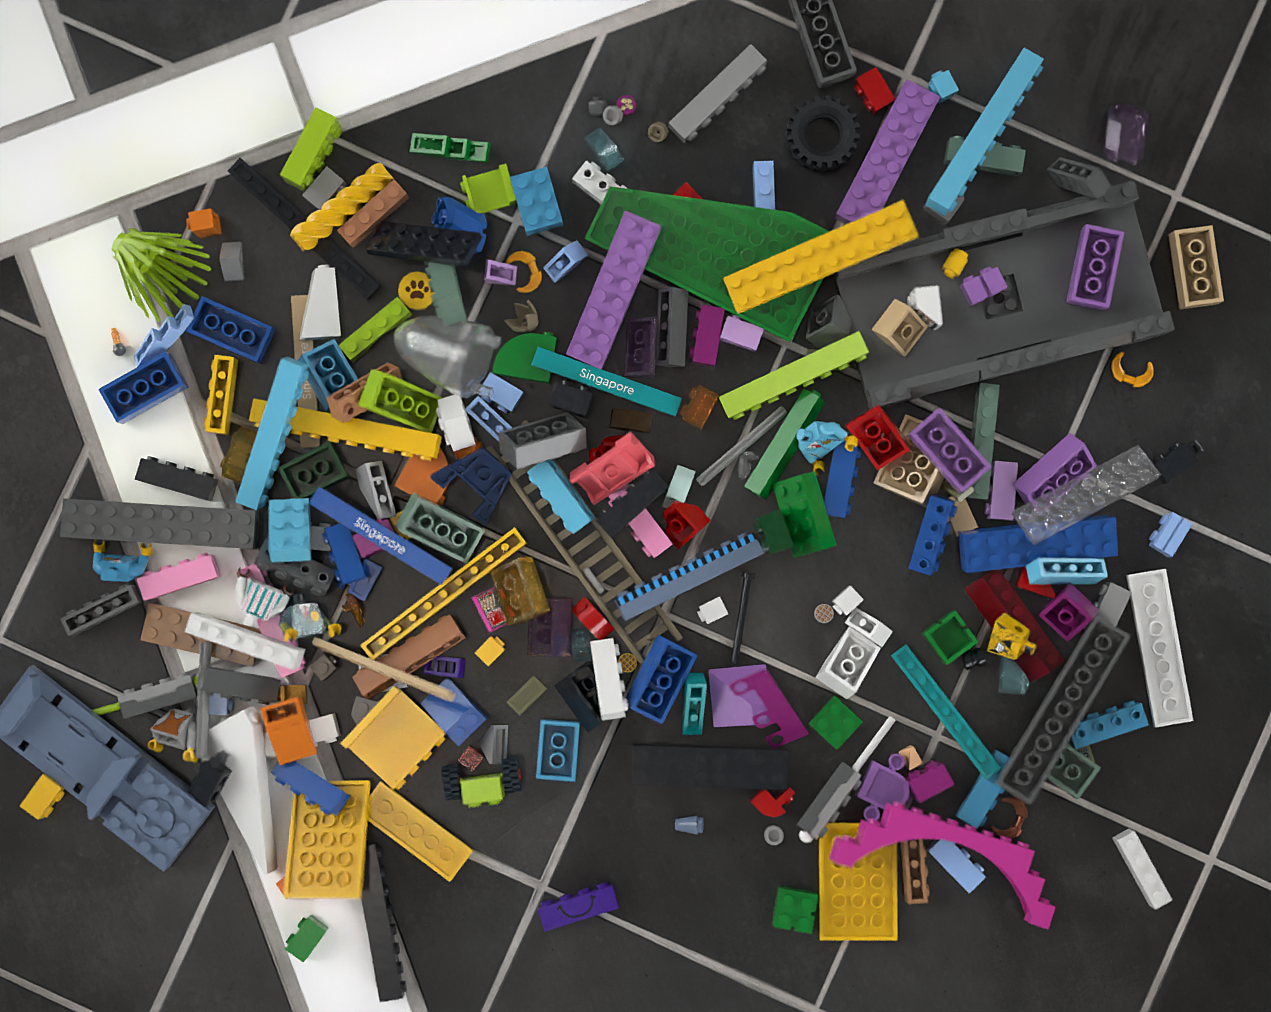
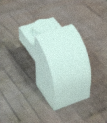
(679, 486)

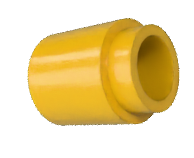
(955, 263)

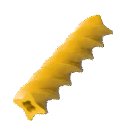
(336, 210)

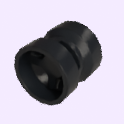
(973, 658)

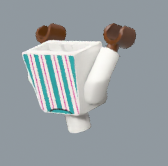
(259, 598)

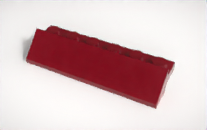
(996, 596)

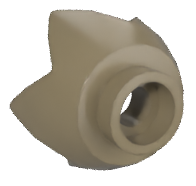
(526, 318)

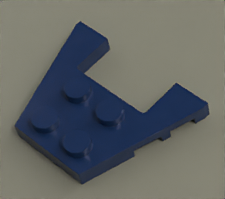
(480, 472)

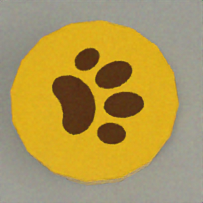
(415, 291)

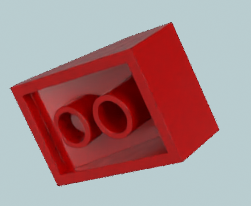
(878, 437)

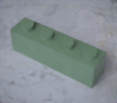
(1000, 159)

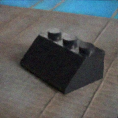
(581, 695)

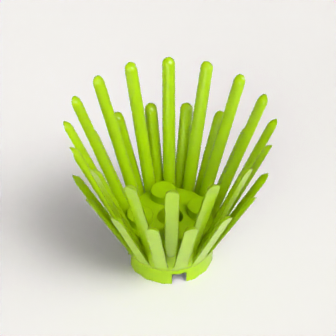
(139, 255)

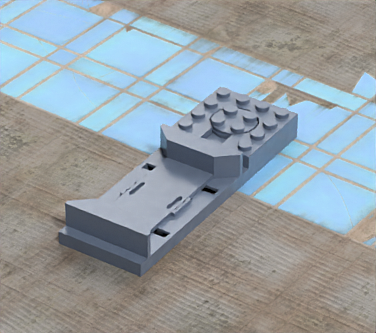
(121, 785)

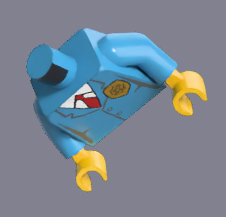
(120, 567)

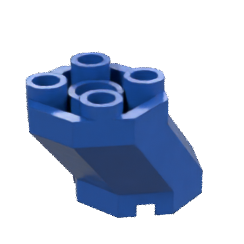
(454, 215)

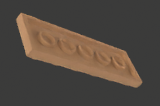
(168, 626)

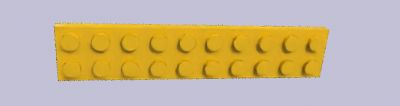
(820, 257)

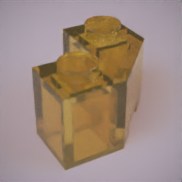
(237, 458)

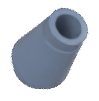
(690, 824)

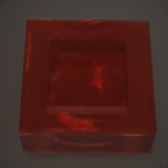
(471, 758)

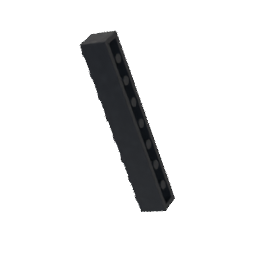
(380, 927)

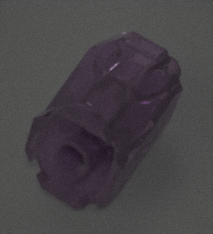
(1125, 133)

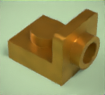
(291, 691)

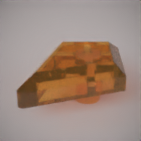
(353, 605)

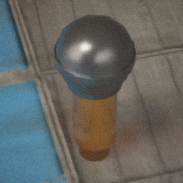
(118, 347)

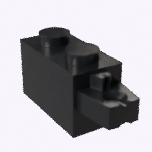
(210, 779)

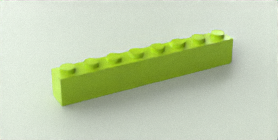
(794, 375)

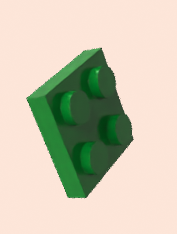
(835, 722)

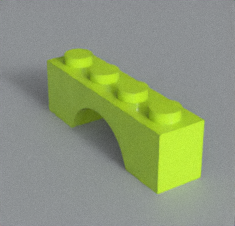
(385, 320)

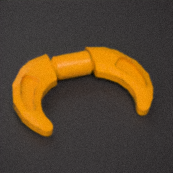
(528, 259)
(1119, 374)

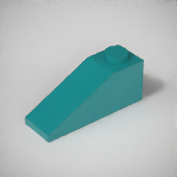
(693, 703)

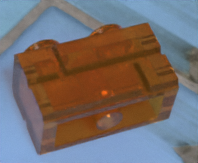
(699, 407)

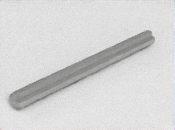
(741, 446)
(203, 706)

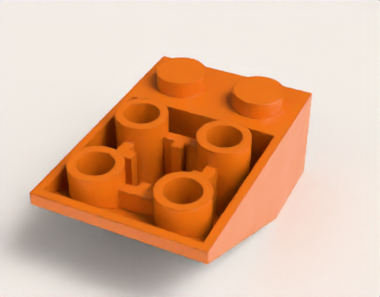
(289, 730)

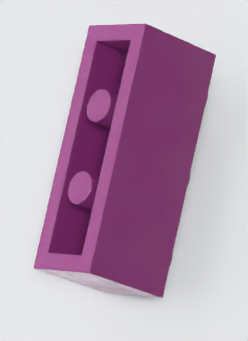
(707, 335)

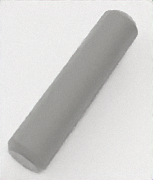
(593, 580)

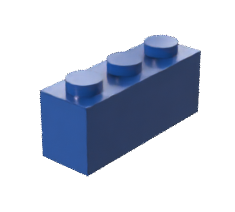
(343, 553)

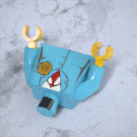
(820, 439)

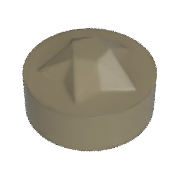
(658, 131)

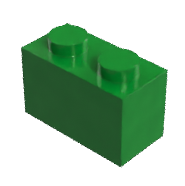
(306, 938)

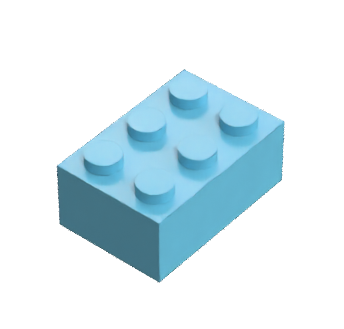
(289, 530)

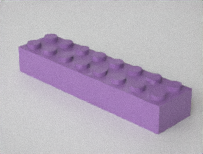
(888, 153)
(614, 289)

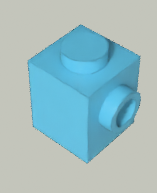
(943, 85)

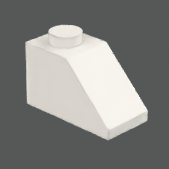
(868, 627)

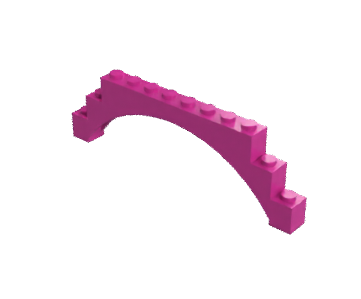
(905, 824)

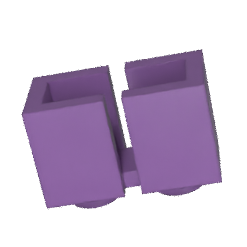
(983, 286)

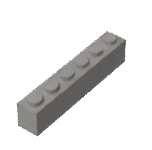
(717, 94)

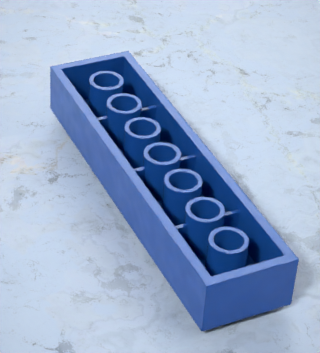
(1011, 547)

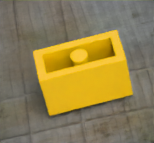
(42, 797)

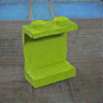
(489, 190)

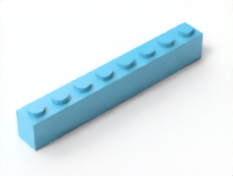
(272, 433)

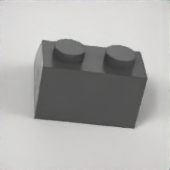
(828, 322)

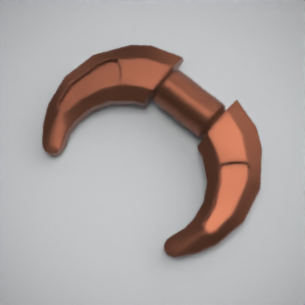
(1022, 812)

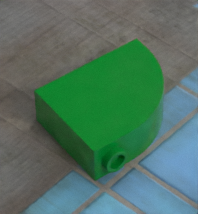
(517, 355)

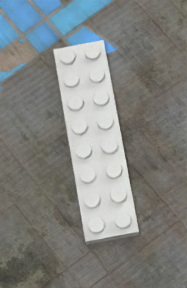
(1159, 648)

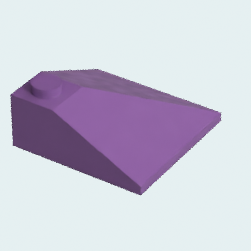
(733, 709)

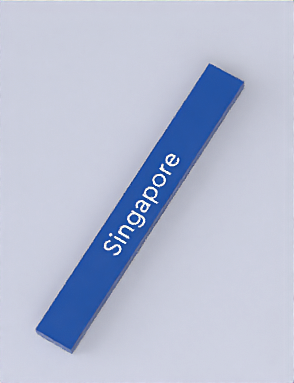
(380, 535)

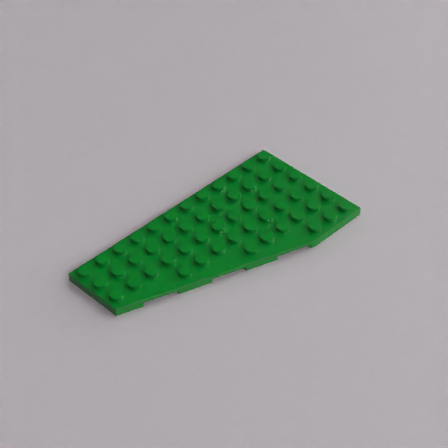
(711, 240)

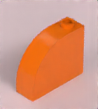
(417, 478)

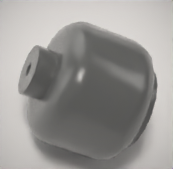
(597, 106)

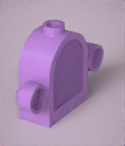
(883, 786)

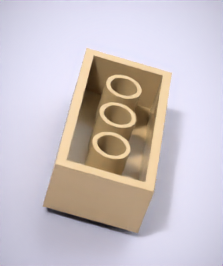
(1196, 267)

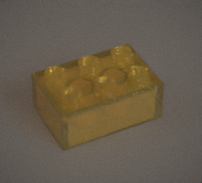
(519, 591)

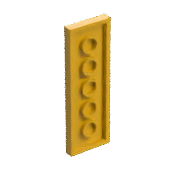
(417, 831)

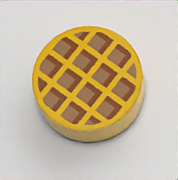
(628, 662)

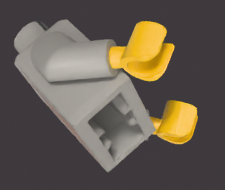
(176, 730)

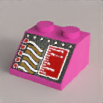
(490, 609)

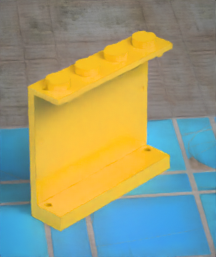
(395, 738)

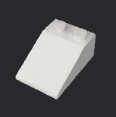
(848, 663)

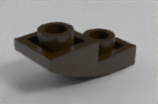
(631, 420)

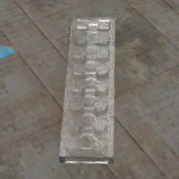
(1085, 494)

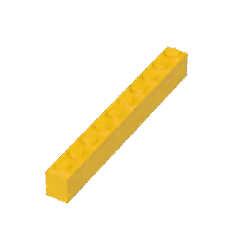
(358, 431)
(443, 594)

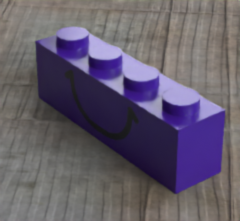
(578, 907)

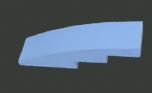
(159, 340)

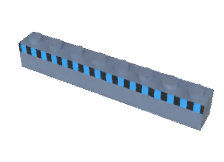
(689, 576)

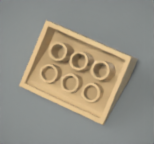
(912, 473)

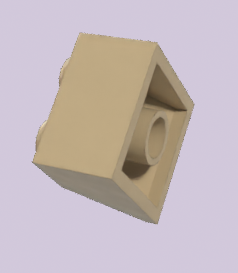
(900, 327)

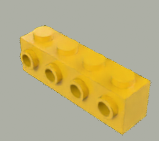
(221, 395)

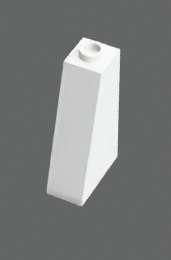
(321, 308)

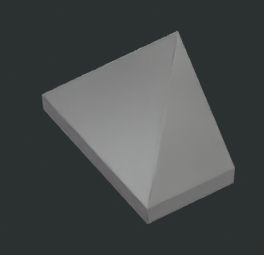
(495, 743)

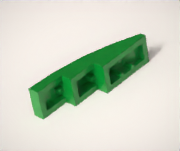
(450, 148)

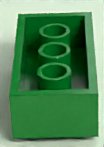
(804, 514)

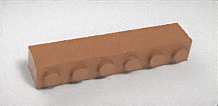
(411, 655)

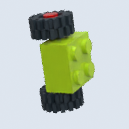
(484, 787)

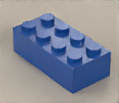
(231, 330)
(143, 388)
(660, 679)

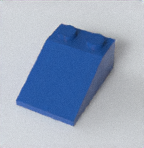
(456, 717)

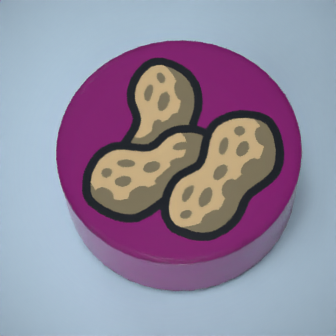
(626, 104)

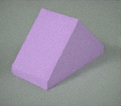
(499, 273)

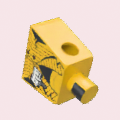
(1010, 638)

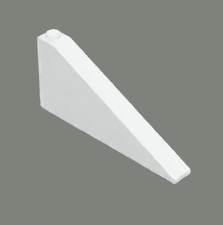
(247, 786)

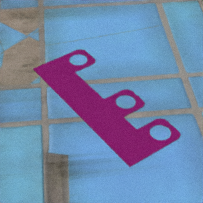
(777, 706)

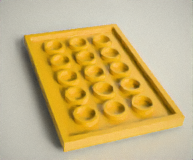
(326, 849)
(859, 899)

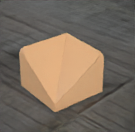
(911, 757)

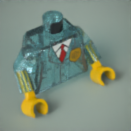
(305, 621)

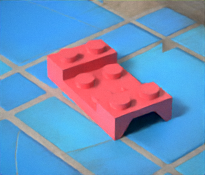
(613, 468)

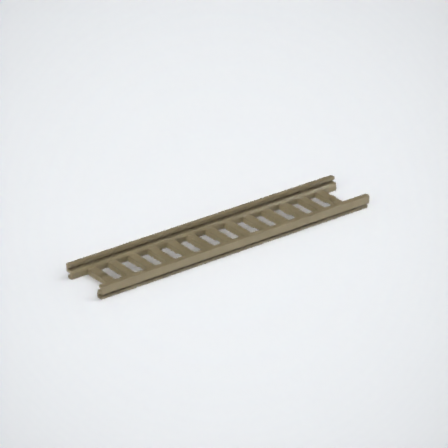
(578, 570)

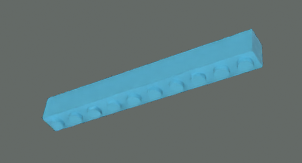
(984, 132)

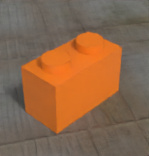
(204, 223)

